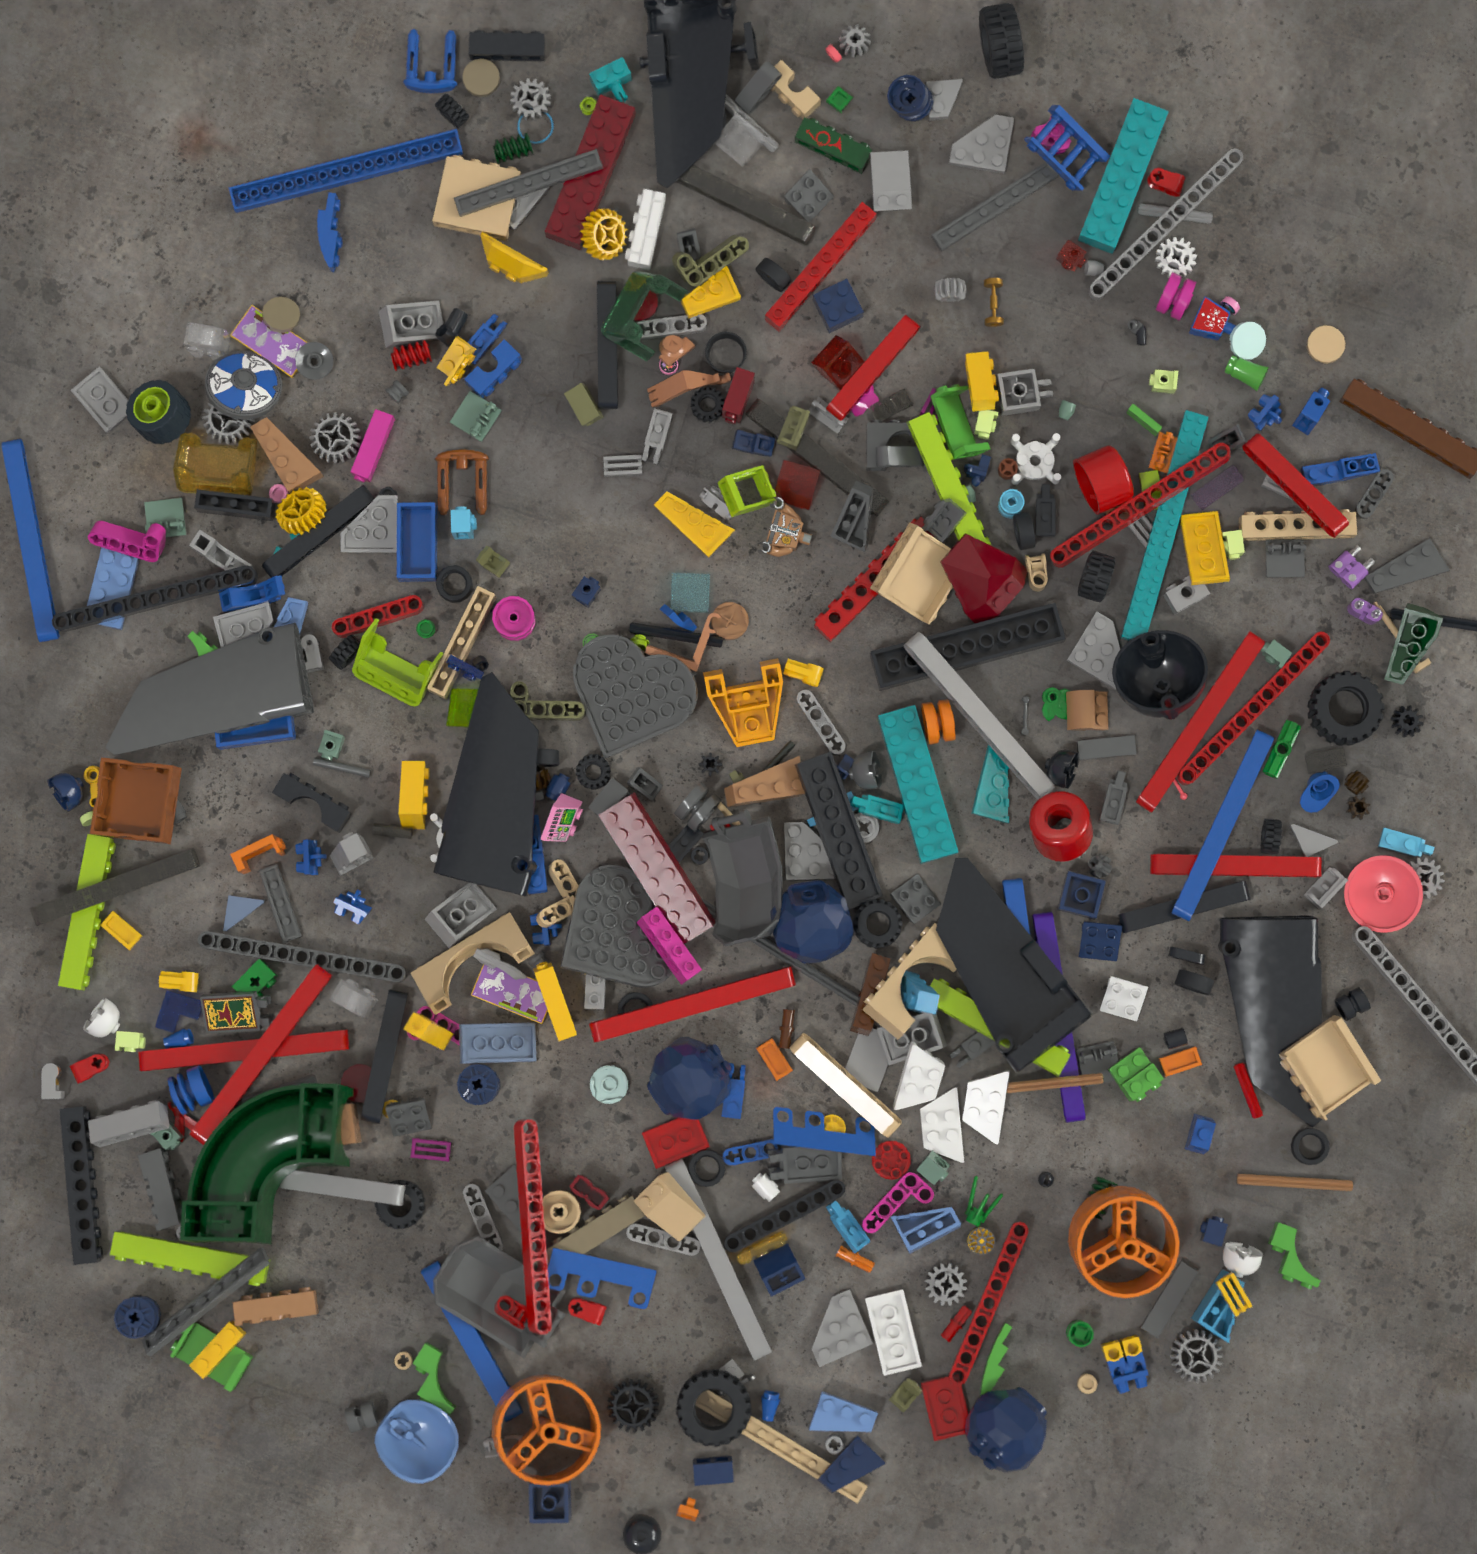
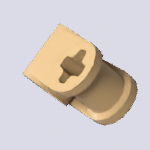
(1036, 567)

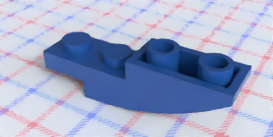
(328, 237)
(1341, 470)
(538, 880)

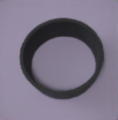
(725, 335)

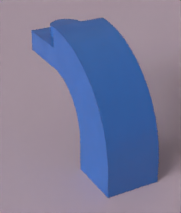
(244, 597)

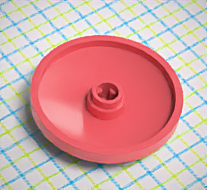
(1383, 893)

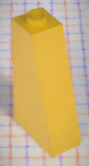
(554, 1001)
(428, 1031)

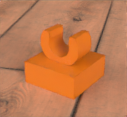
(688, 1511)

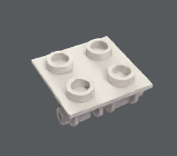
(1123, 998)

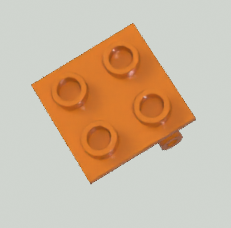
(1163, 452)

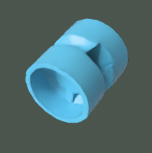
(1010, 503)

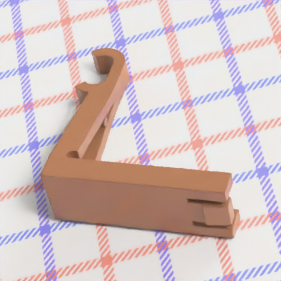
(681, 383)
(692, 665)

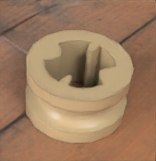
(408, 1364)

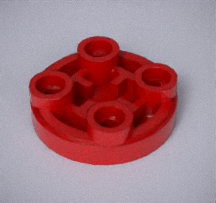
(891, 1160)

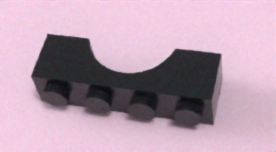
(291, 789)

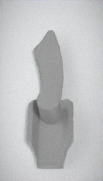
(492, 960)

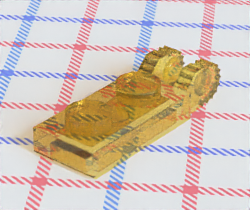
(760, 1248)

